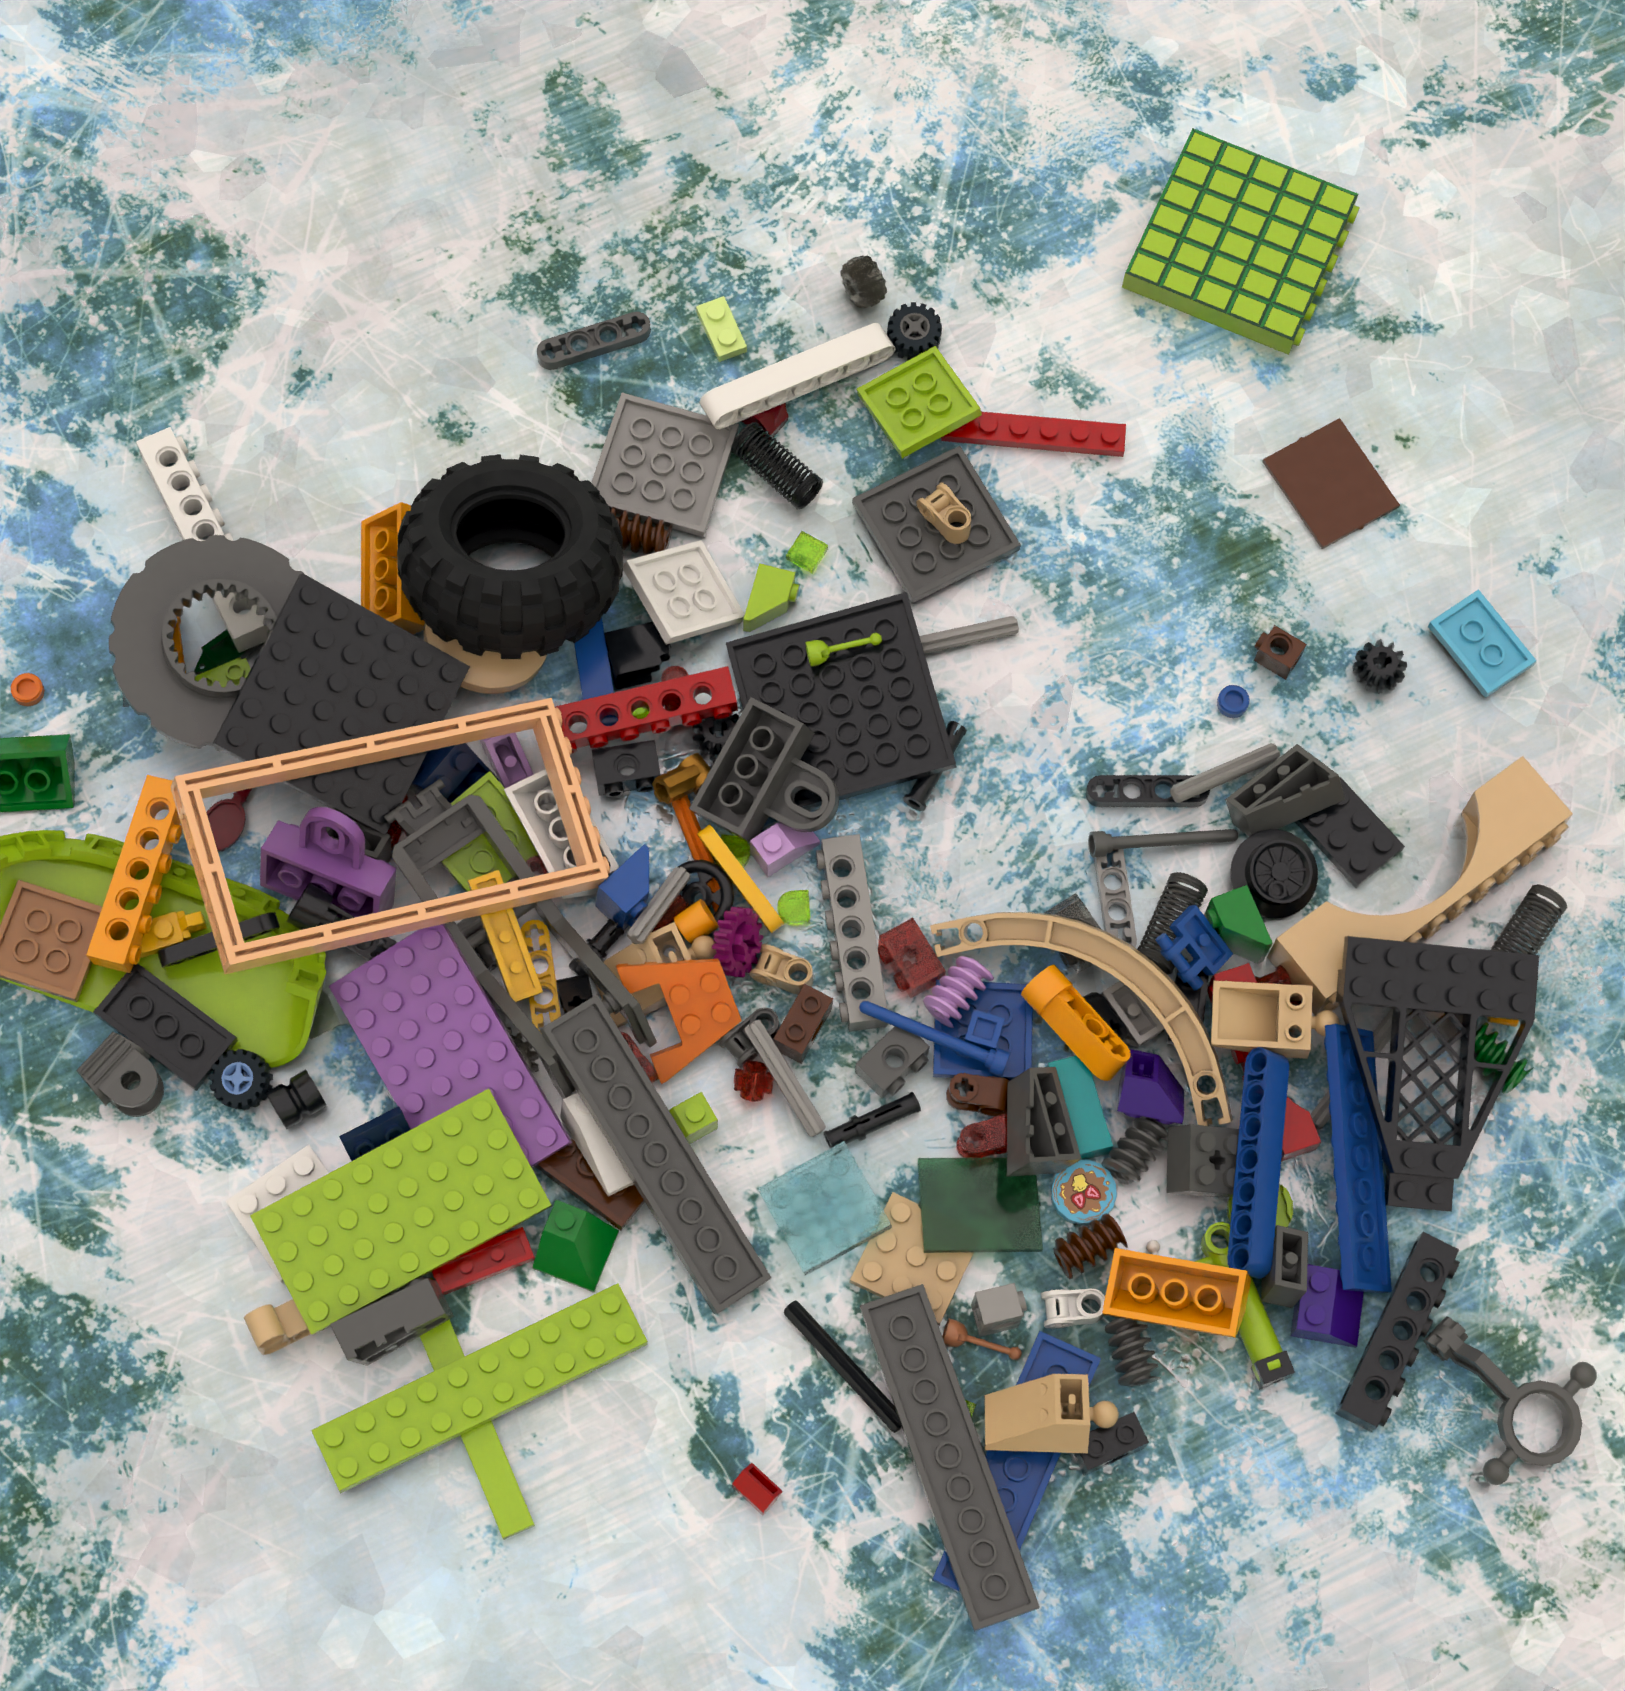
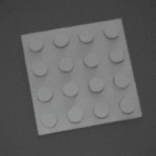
(663, 463)

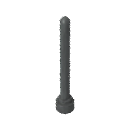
(1102, 843)

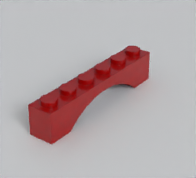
(1299, 1130)

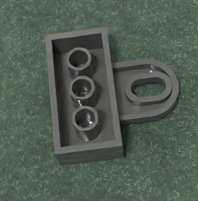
(761, 774)

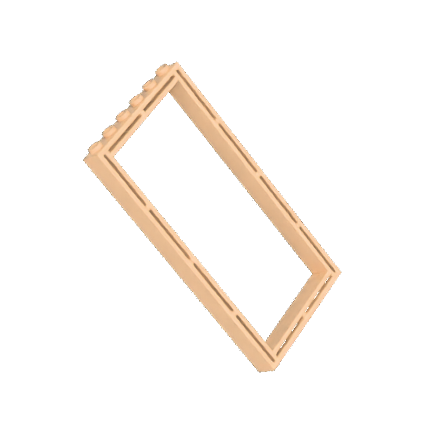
(564, 778)

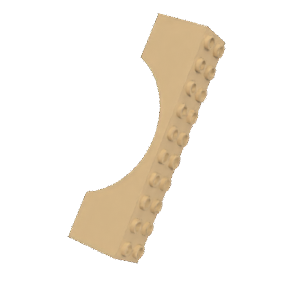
(1504, 829)

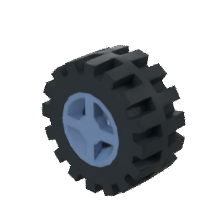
(229, 1076)

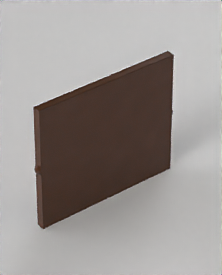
(1331, 483)

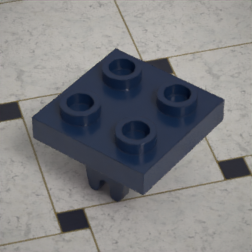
(374, 1133)

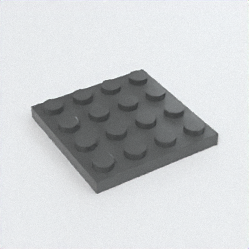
(913, 545)

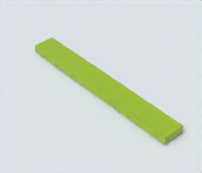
(483, 1446)

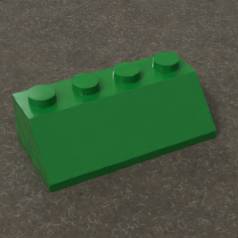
(37, 773)

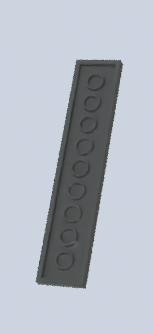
(655, 1154)
(949, 1458)

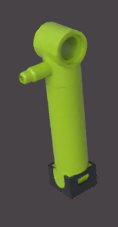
(1268, 1360)

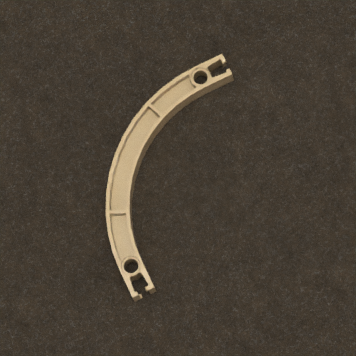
(1123, 963)

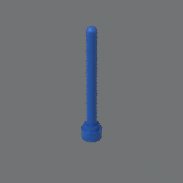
(992, 1059)

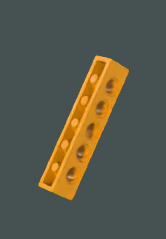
(122, 954)

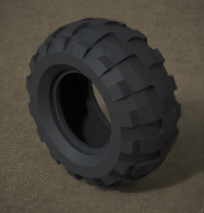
(510, 504)

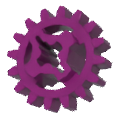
(738, 941)

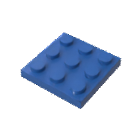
(1015, 1037)

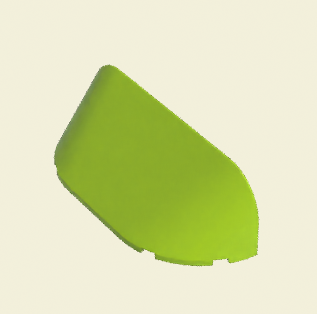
(261, 1006)

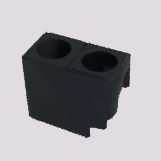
(635, 654)

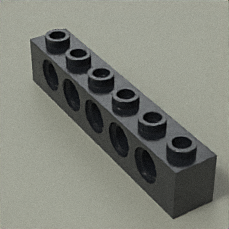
(1355, 1403)

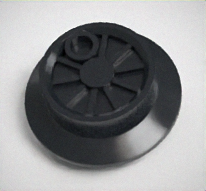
(1277, 872)

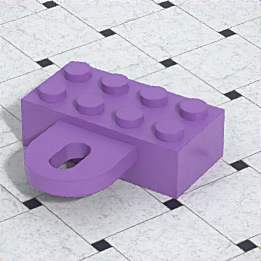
(308, 855)

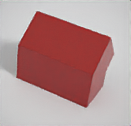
(756, 1488)

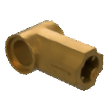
(682, 780)

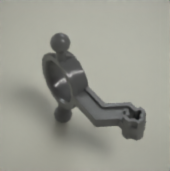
(1448, 1342)

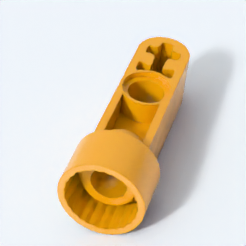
(1076, 1023)

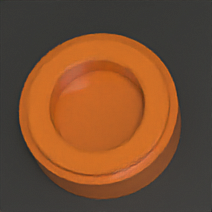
(27, 689)

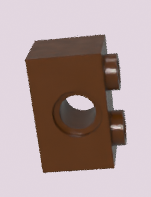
(803, 1023)

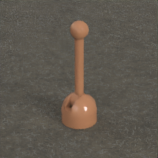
(956, 1334)

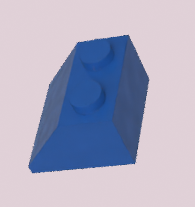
(626, 890)

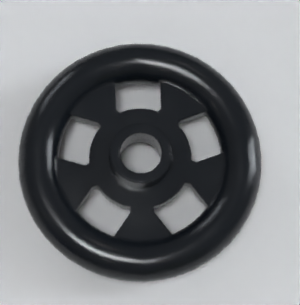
(706, 872)

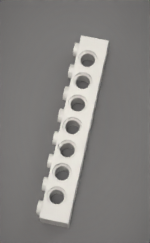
(160, 451)

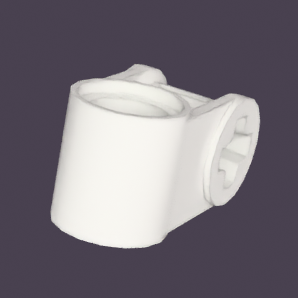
(1070, 1307)

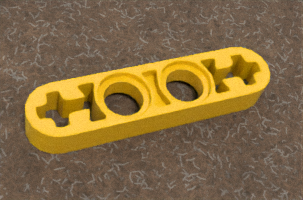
(740, 878)
(546, 979)

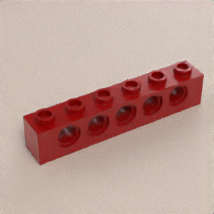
(652, 697)

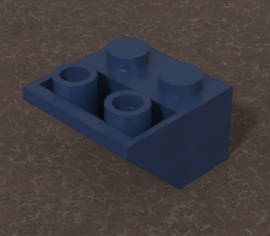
(455, 766)

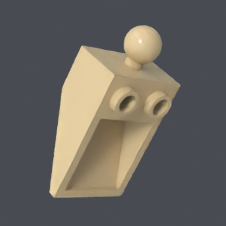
(653, 951)
(1261, 1016)
(1045, 1415)

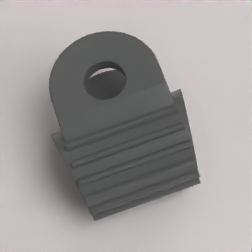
(117, 1066)

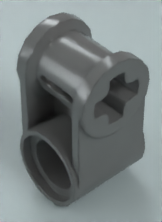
(737, 1035)

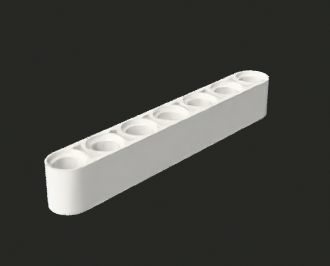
(797, 375)

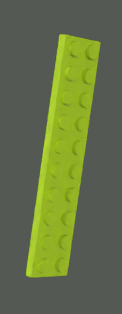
(479, 1387)

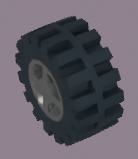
(914, 321)

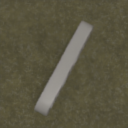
(1115, 897)

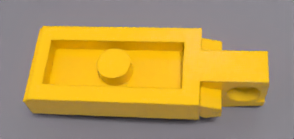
(168, 931)

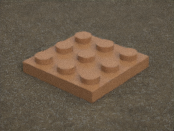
(47, 940)

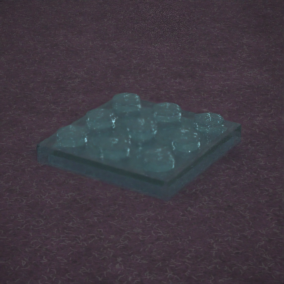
(824, 1208)

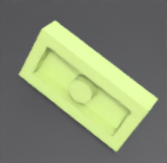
(721, 329)

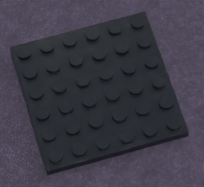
(335, 678)
(865, 704)

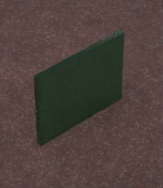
(977, 1207)

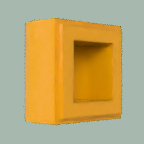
(695, 921)

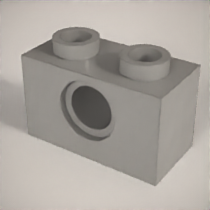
(998, 1309)

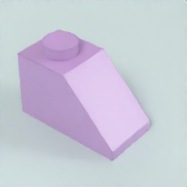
(507, 758)
(780, 846)

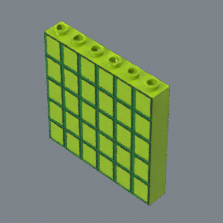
(1241, 241)

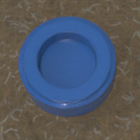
(1233, 701)

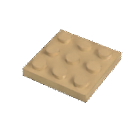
(897, 1260)

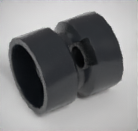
(296, 1099)

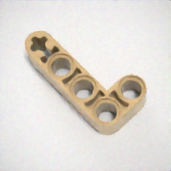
(276, 1327)

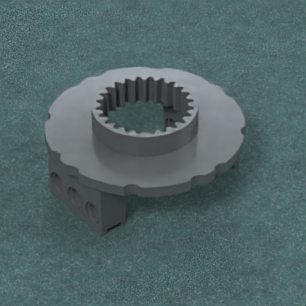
(146, 620)

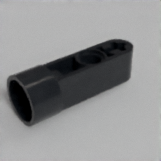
(316, 909)

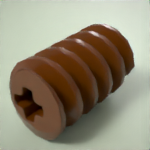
(643, 534)
(1088, 1244)

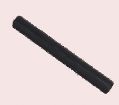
(843, 1364)

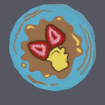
(1083, 1192)

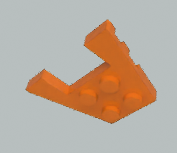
(697, 1001)

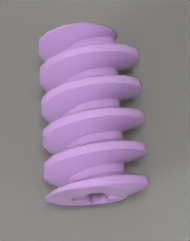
(955, 989)

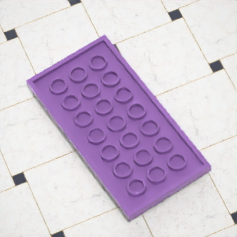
(442, 1039)

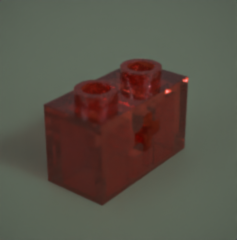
(910, 941)

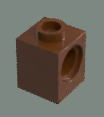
(1279, 664)

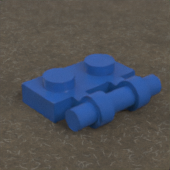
(1202, 943)

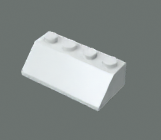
(541, 819)

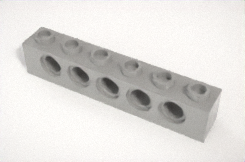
(847, 853)

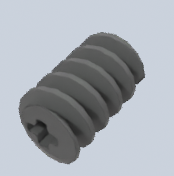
(1135, 1148)
(1131, 1352)

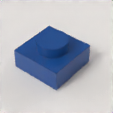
(984, 1030)

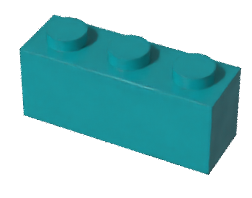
(1083, 1107)

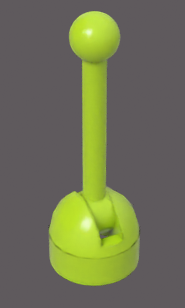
(819, 651)

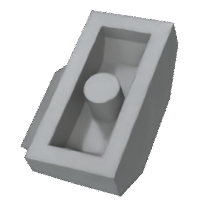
(1134, 1013)

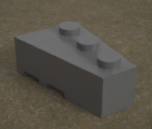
(1284, 793)
(1038, 1125)
(392, 1321)

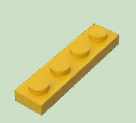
(508, 945)

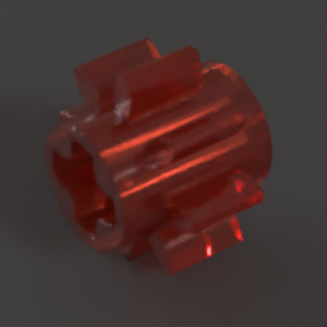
(753, 1081)

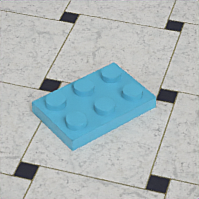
(1482, 643)

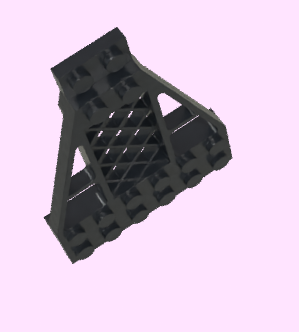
(1444, 982)

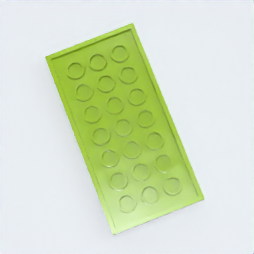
(400, 1211)

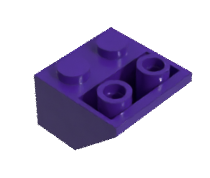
(1150, 1089)

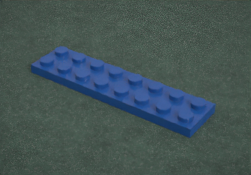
(1357, 1167)
(1024, 1475)

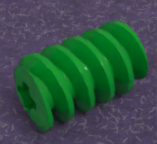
(1489, 1052)

